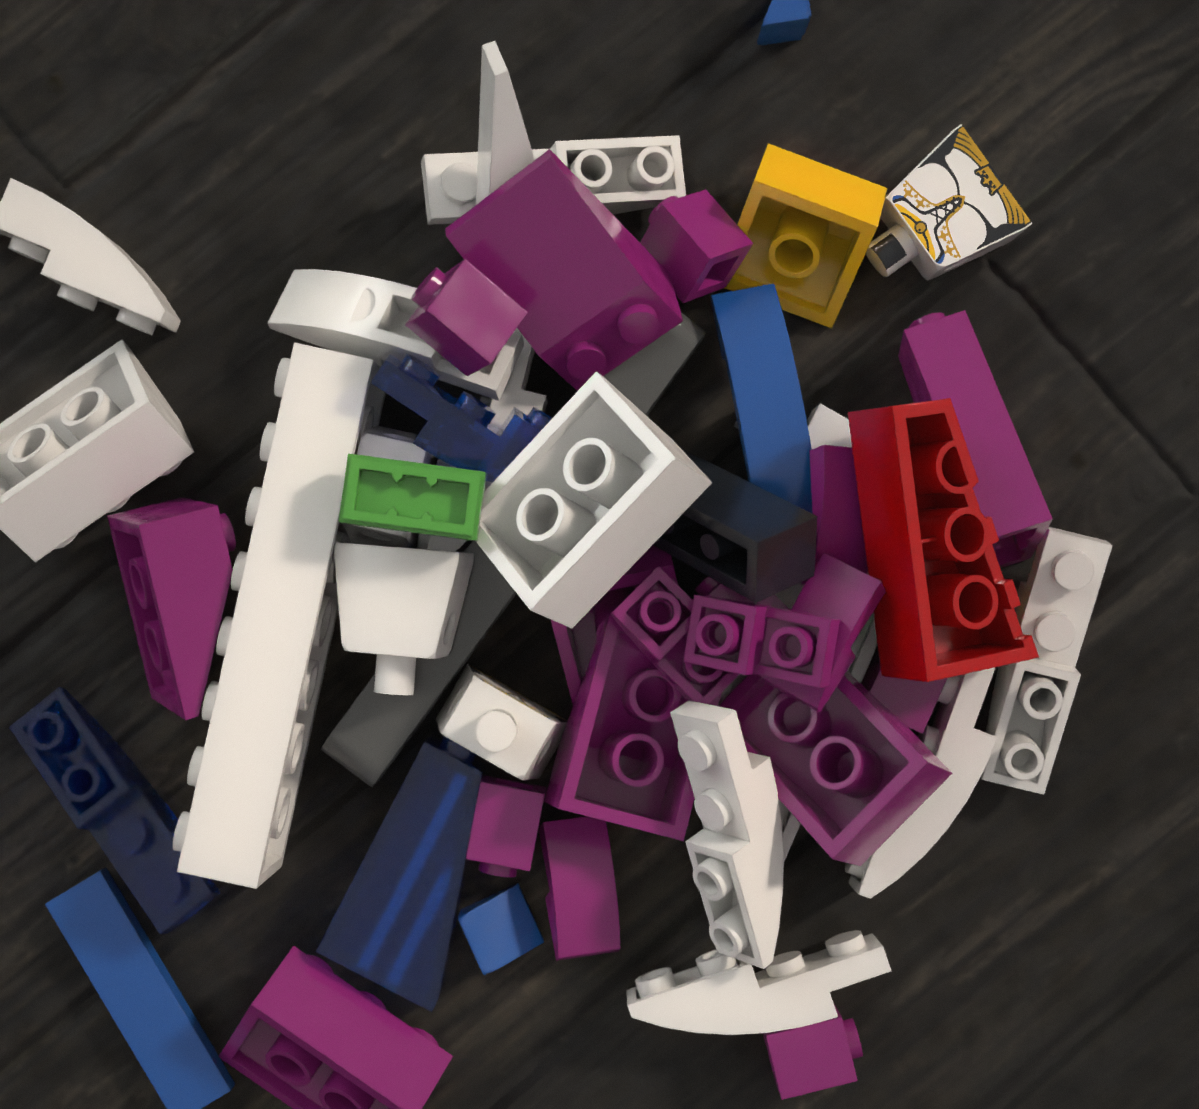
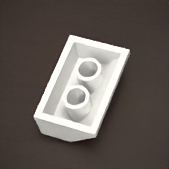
(84, 451)
(585, 502)

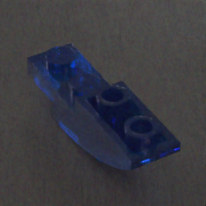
(458, 428)
(115, 803)

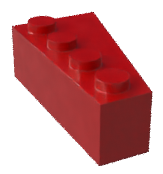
(931, 547)

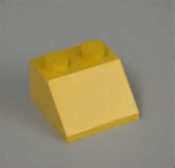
(806, 232)

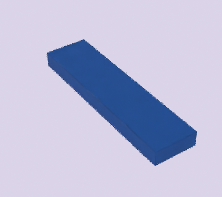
(140, 993)

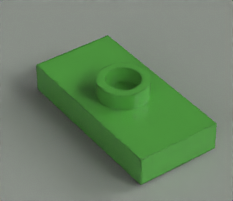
(412, 497)

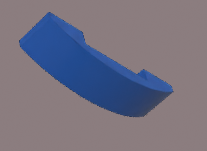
(765, 391)

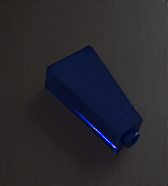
(409, 887)

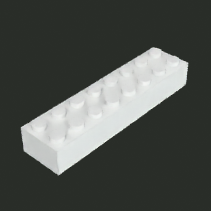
(280, 623)

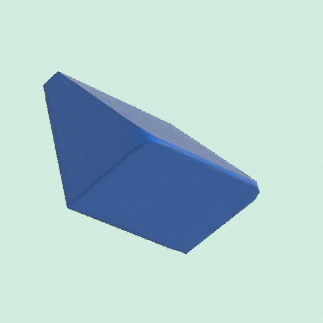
(785, 21)
(500, 928)

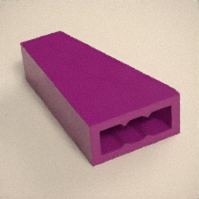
(946, 361)

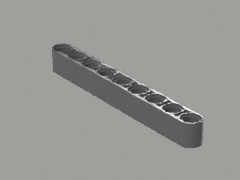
(382, 724)

